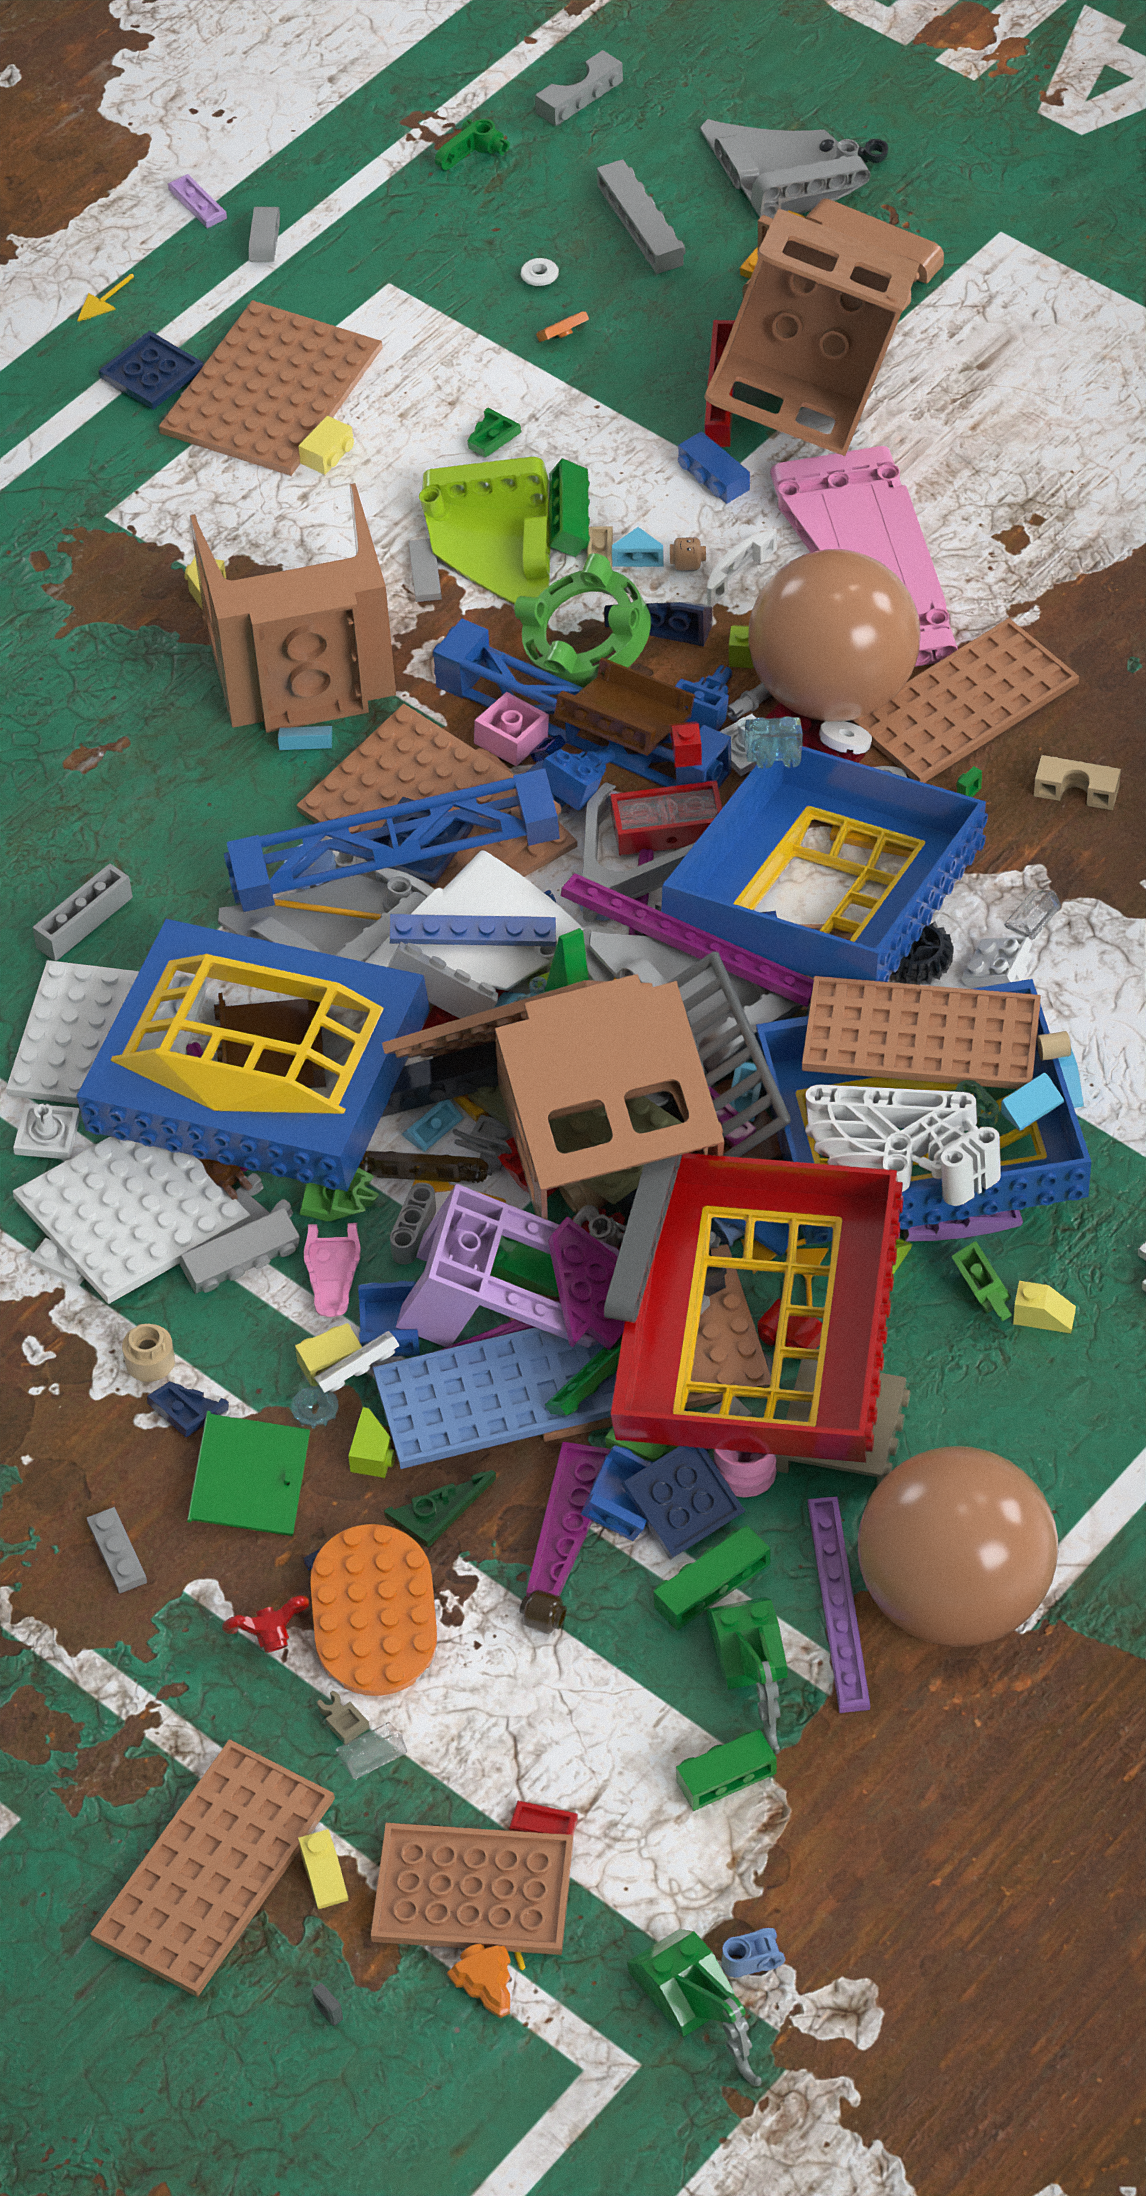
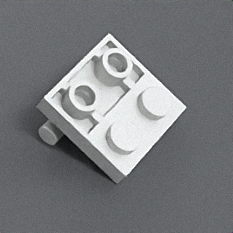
(998, 961)

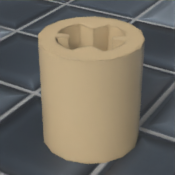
(1054, 1045)

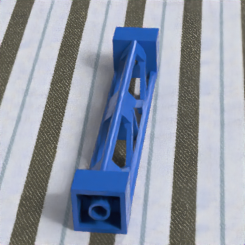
(466, 657)
(248, 864)

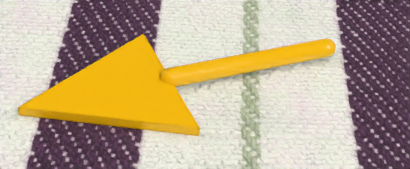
(94, 306)

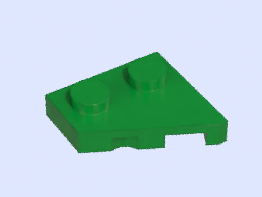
(492, 433)

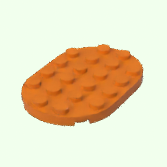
(373, 1609)

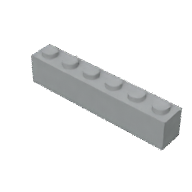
(640, 216)

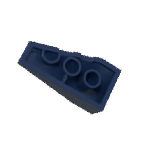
(677, 621)

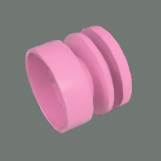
(746, 1472)

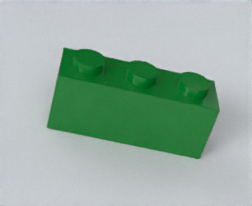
(726, 1769)

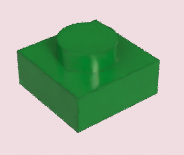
(969, 782)

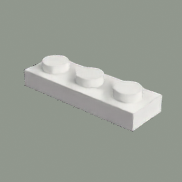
(357, 1362)

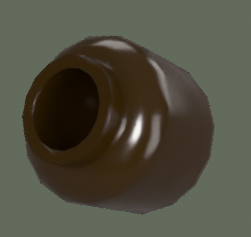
(543, 1611)

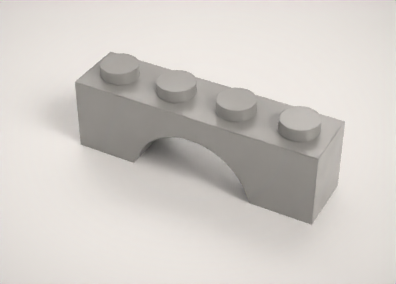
(560, 102)

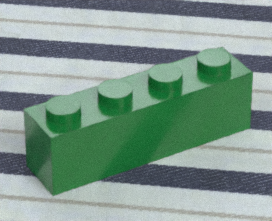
(569, 507)
(711, 1577)

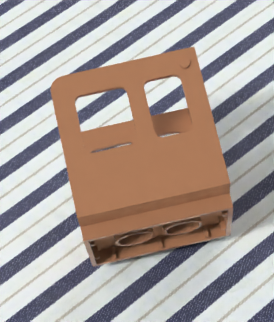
(813, 328)
(302, 638)
(598, 1052)

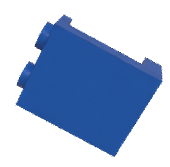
(380, 1311)
(608, 1500)

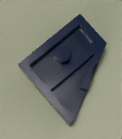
(184, 1407)

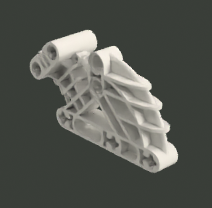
(862, 1130)

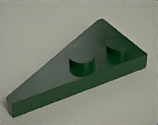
(434, 1513)

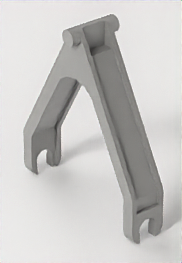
(630, 883)

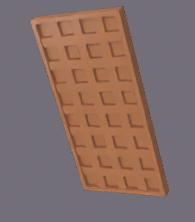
(967, 700)
(921, 1032)
(212, 1867)

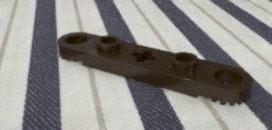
(431, 1167)

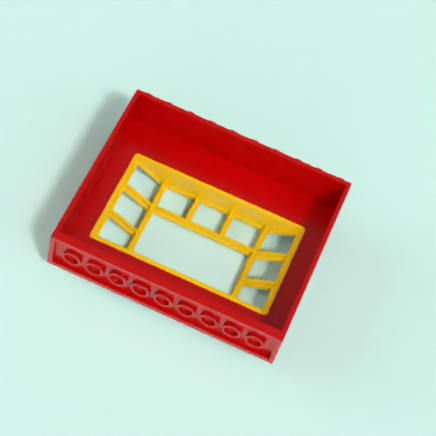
(661, 1344)

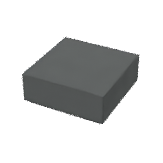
(327, 2004)

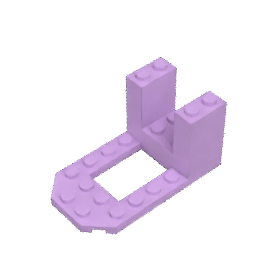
(459, 1260)

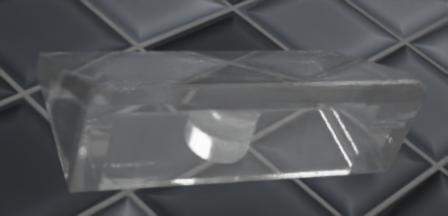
(1033, 913)
(372, 1750)

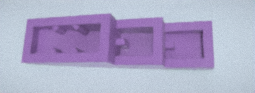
(965, 1228)

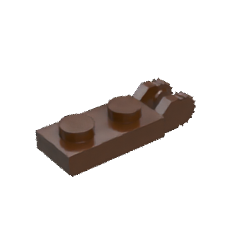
(226, 1176)

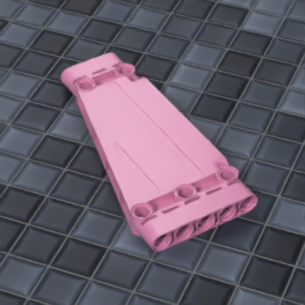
(864, 508)

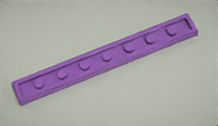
(838, 1605)

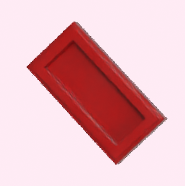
(542, 1819)

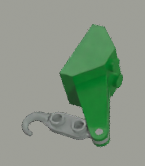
(751, 1653)
(692, 1989)

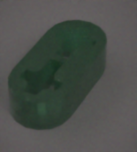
(983, 1101)

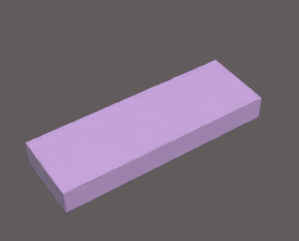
(197, 201)

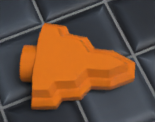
(484, 1976)

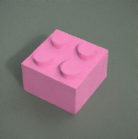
(511, 728)

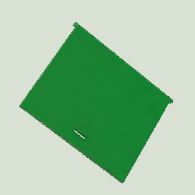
(246, 1474)

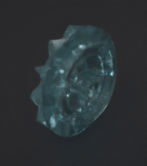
(304, 1401)

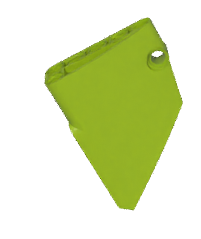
(492, 523)

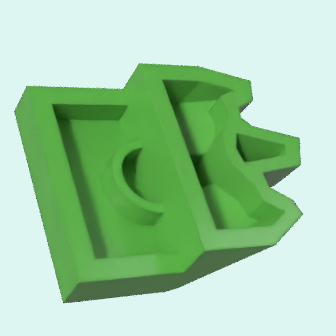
(334, 1204)

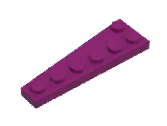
(563, 1524)

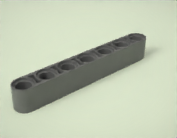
(641, 1239)

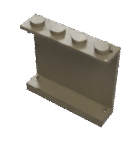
(889, 1420)

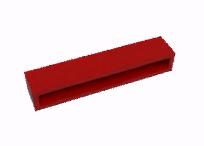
(717, 420)

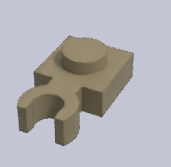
(343, 1720)

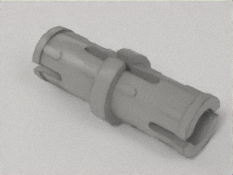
(747, 702)

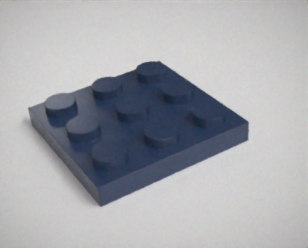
(151, 370)
(431, 868)
(683, 1498)

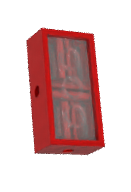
(663, 816)

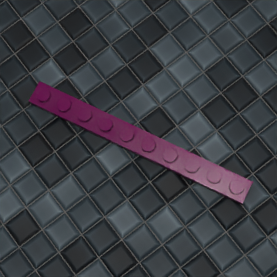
(688, 938)

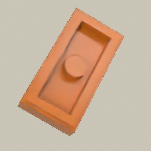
(562, 327)

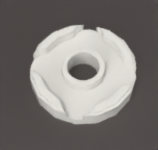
(845, 736)

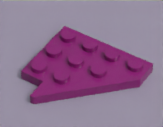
(583, 1280)

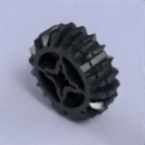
(927, 956)

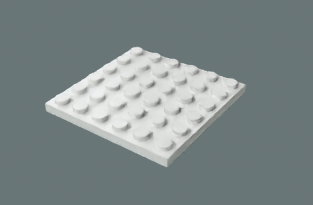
(71, 1022)
(128, 1212)

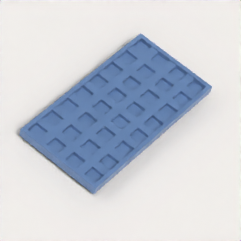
(484, 1394)

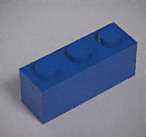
(713, 467)

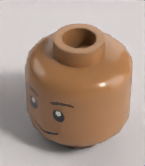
(687, 553)

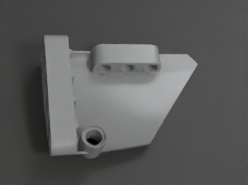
(785, 166)
(327, 932)
(660, 963)

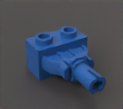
(710, 698)
(576, 776)

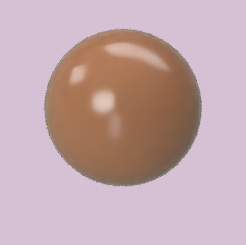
(834, 635)
(958, 1546)

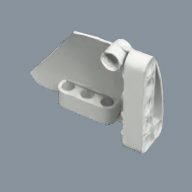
(489, 889)

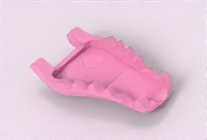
(331, 1268)

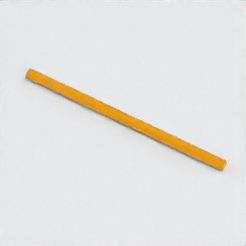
(325, 909)

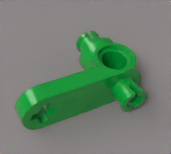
(474, 136)

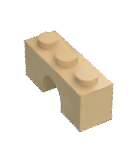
(1059, 774)

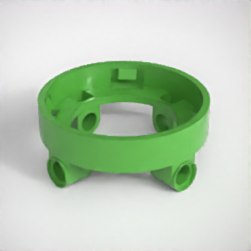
(627, 620)

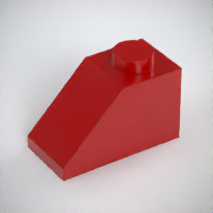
(686, 744)

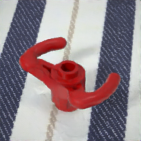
(269, 1624)

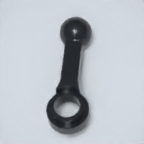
(863, 152)

